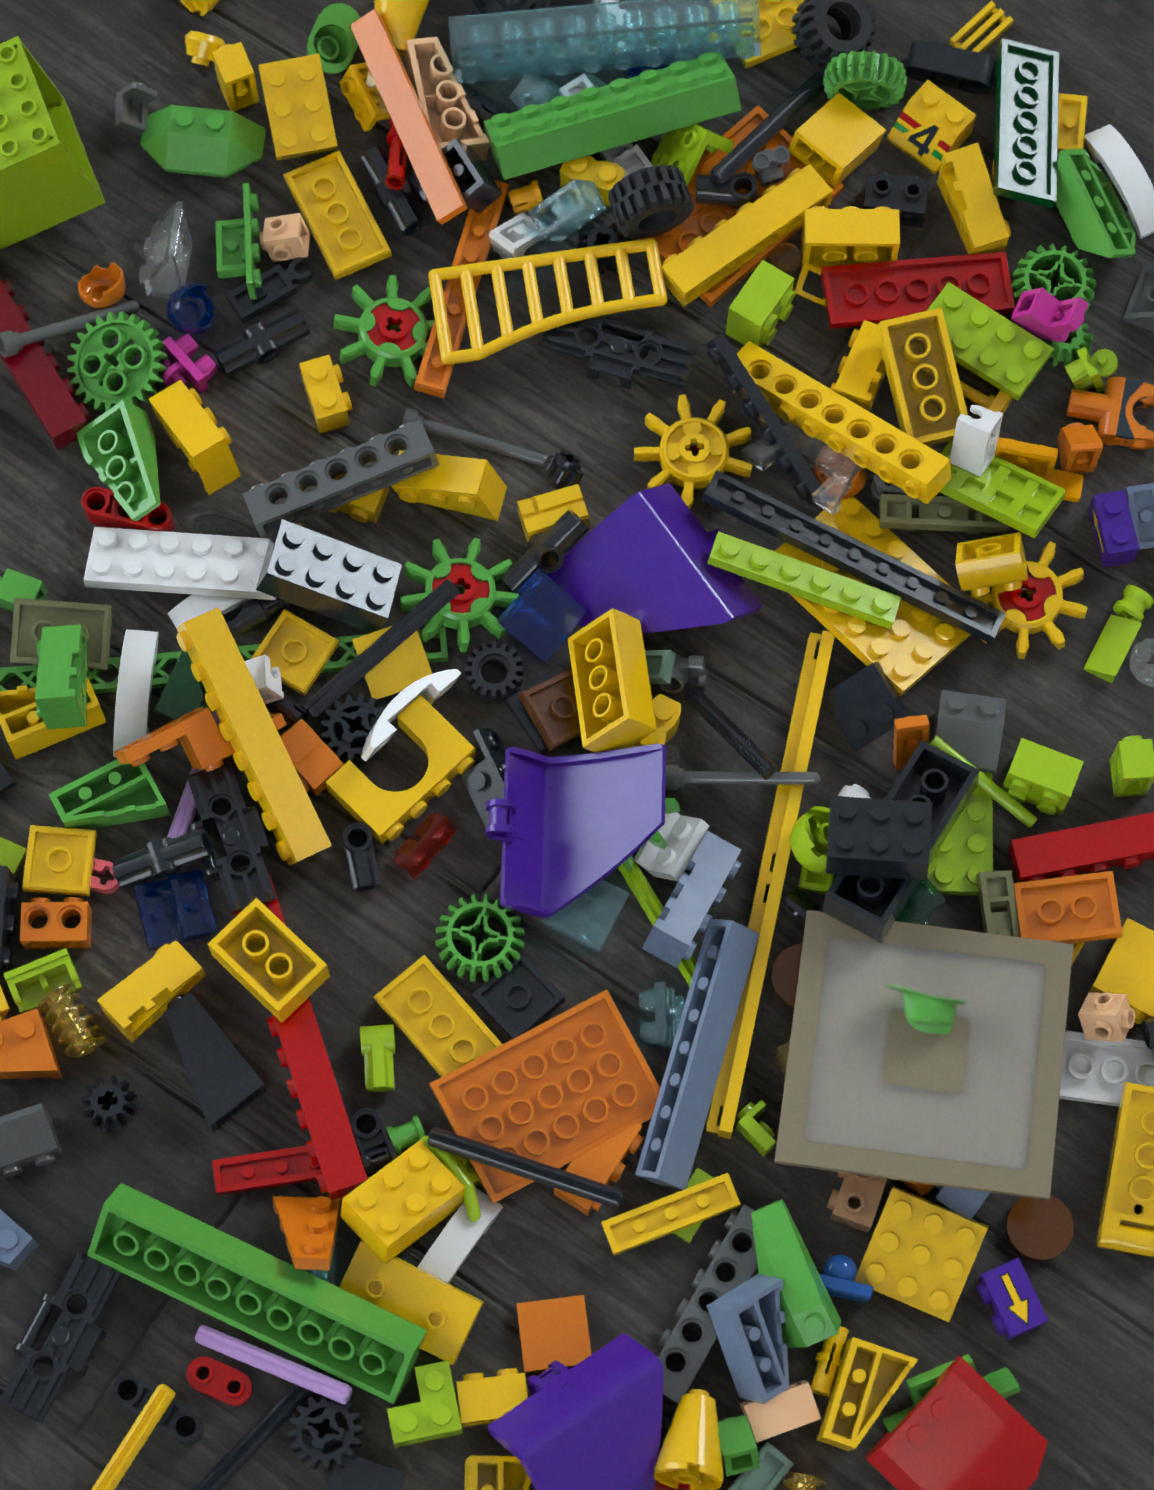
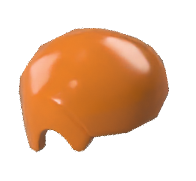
(102, 286)

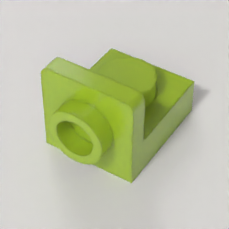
(756, 1133)

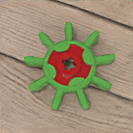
(389, 331)
(476, 590)

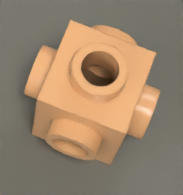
(285, 237)
(1106, 1017)

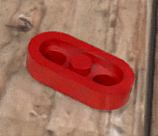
(219, 1380)

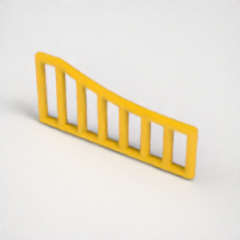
(538, 324)

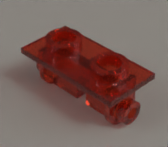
(435, 834)

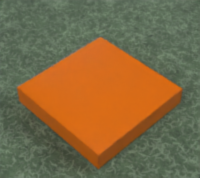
(553, 1332)

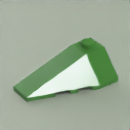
(124, 455)
(804, 1298)

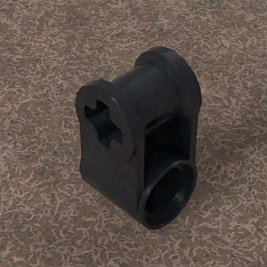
(373, 1144)

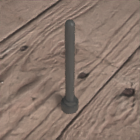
(12, 342)
(475, 440)
(679, 777)

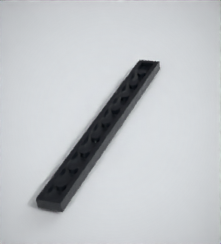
(853, 557)

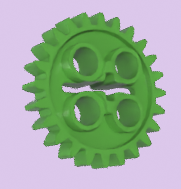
(96, 347)

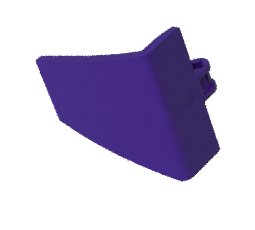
(654, 567)
(572, 821)
(590, 1422)

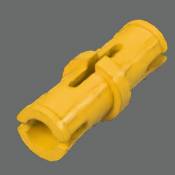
(823, 1382)

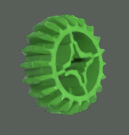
(866, 79)
(1026, 277)
(466, 936)

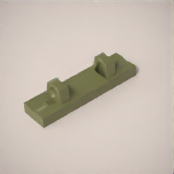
(937, 515)
(998, 903)

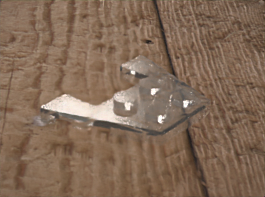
(819, 456)

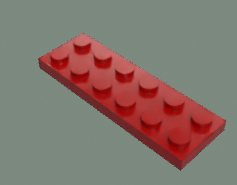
(910, 286)

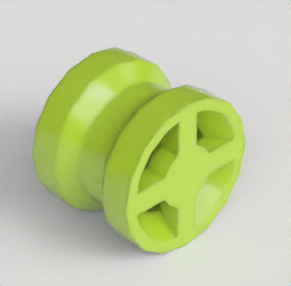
(1133, 603)

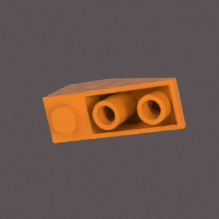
(602, 1165)

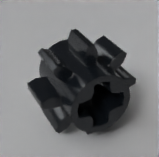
(563, 470)

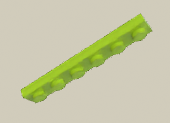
(804, 580)

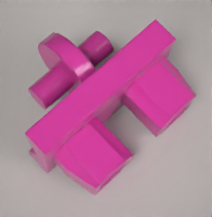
(179, 353)

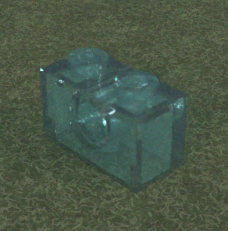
(567, 210)

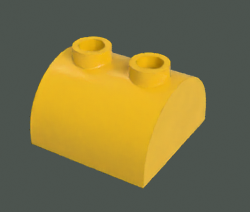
(991, 563)

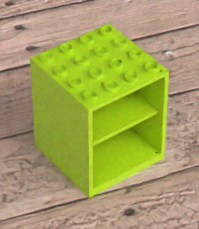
(41, 153)

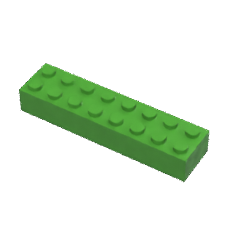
(612, 115)

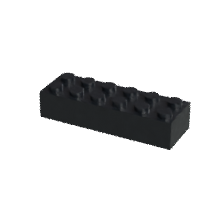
(876, 902)

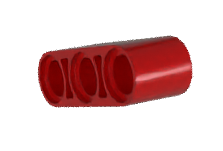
(111, 517)

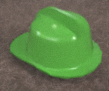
(334, 37)
(928, 1012)

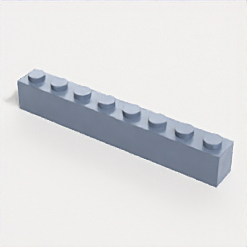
(697, 1054)

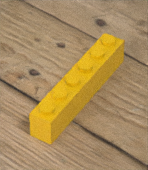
(744, 235)

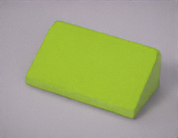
(1112, 647)

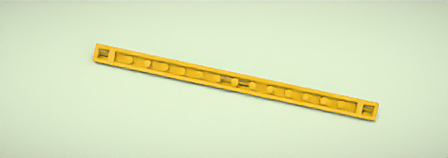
(763, 914)

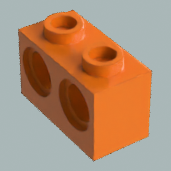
(54, 933)

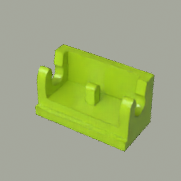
(38, 978)

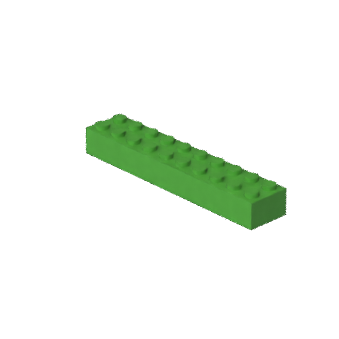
(256, 1292)

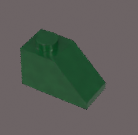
(182, 690)

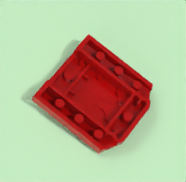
(960, 1440)

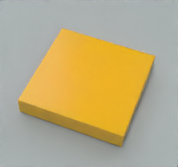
(297, 650)
(399, 668)
(59, 860)

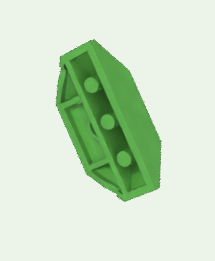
(202, 141)
(1092, 207)

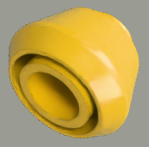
(201, 46)

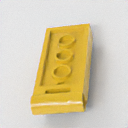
(1130, 1176)

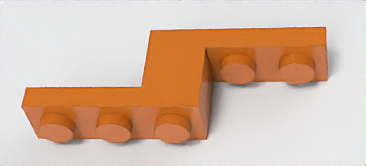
(197, 735)

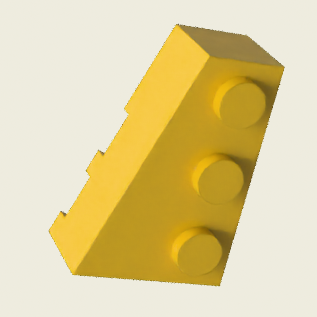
(457, 485)

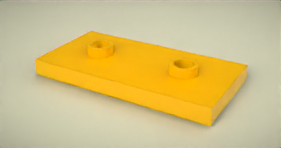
(337, 215)
(435, 1018)
(416, 1298)

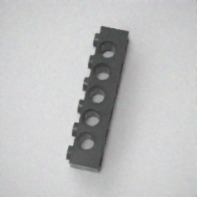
(357, 483)
(689, 1312)

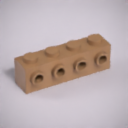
(856, 1200)

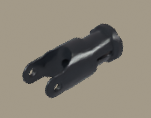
(254, 614)

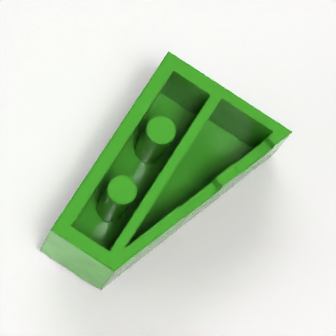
(62, 677)
(109, 797)

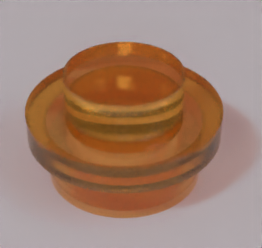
(786, 257)

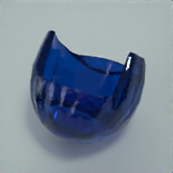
(191, 309)

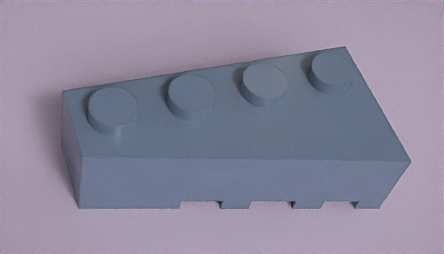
(692, 898)

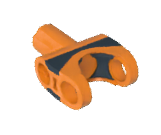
(1115, 411)

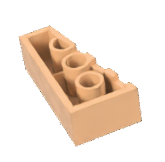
(442, 95)

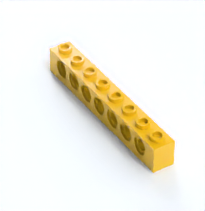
(847, 426)

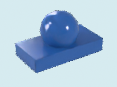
(839, 1280)

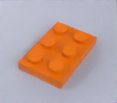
(1069, 908)

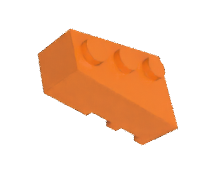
(27, 1048)

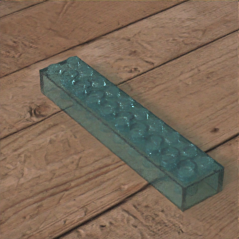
(600, 37)

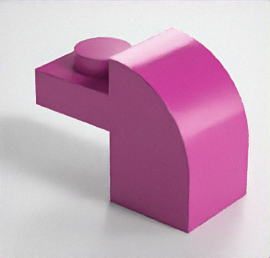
(1047, 316)

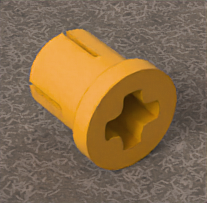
(525, 197)

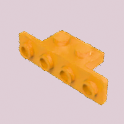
(1041, 462)

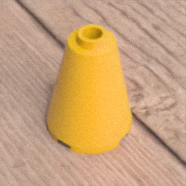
(401, 19)
(692, 1445)

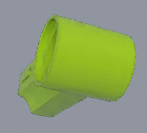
(378, 1052)

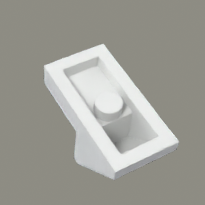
(514, 237)

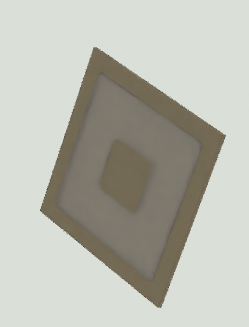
(921, 1105)

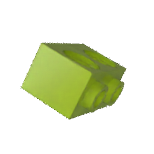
(1132, 767)

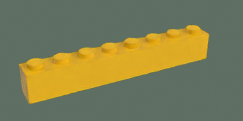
(252, 736)

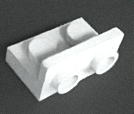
(683, 837)

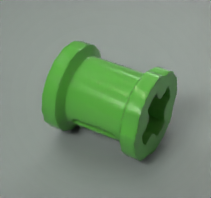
(405, 1134)

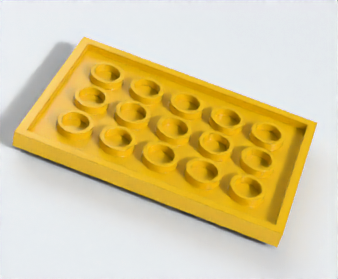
(916, 637)

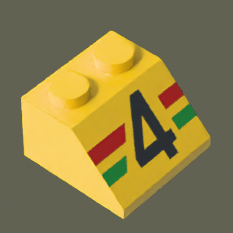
(931, 126)

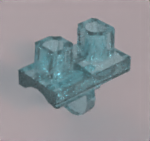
(667, 1014)

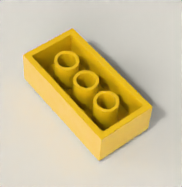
(922, 375)
(611, 682)

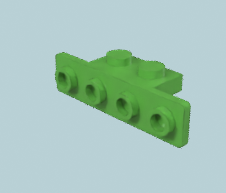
(237, 247)
(920, 1385)

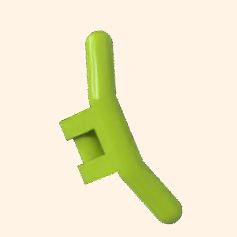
(464, 1172)

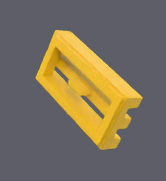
(997, 15)

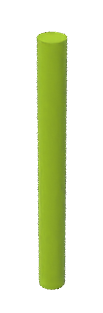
(990, 787)

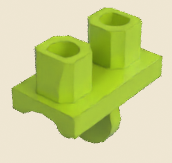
(1088, 371)

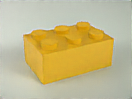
(298, 107)
(849, 236)
(269, 960)
(402, 1201)

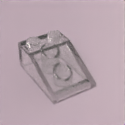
(167, 253)

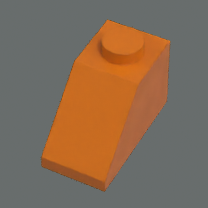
(1079, 448)

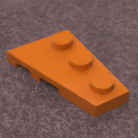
(309, 1229)

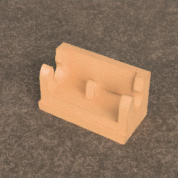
(782, 1413)

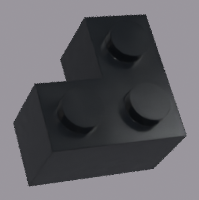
(470, 175)

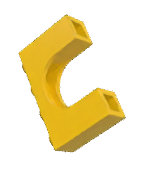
(387, 810)

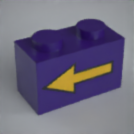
(1113, 528)
(1011, 1300)

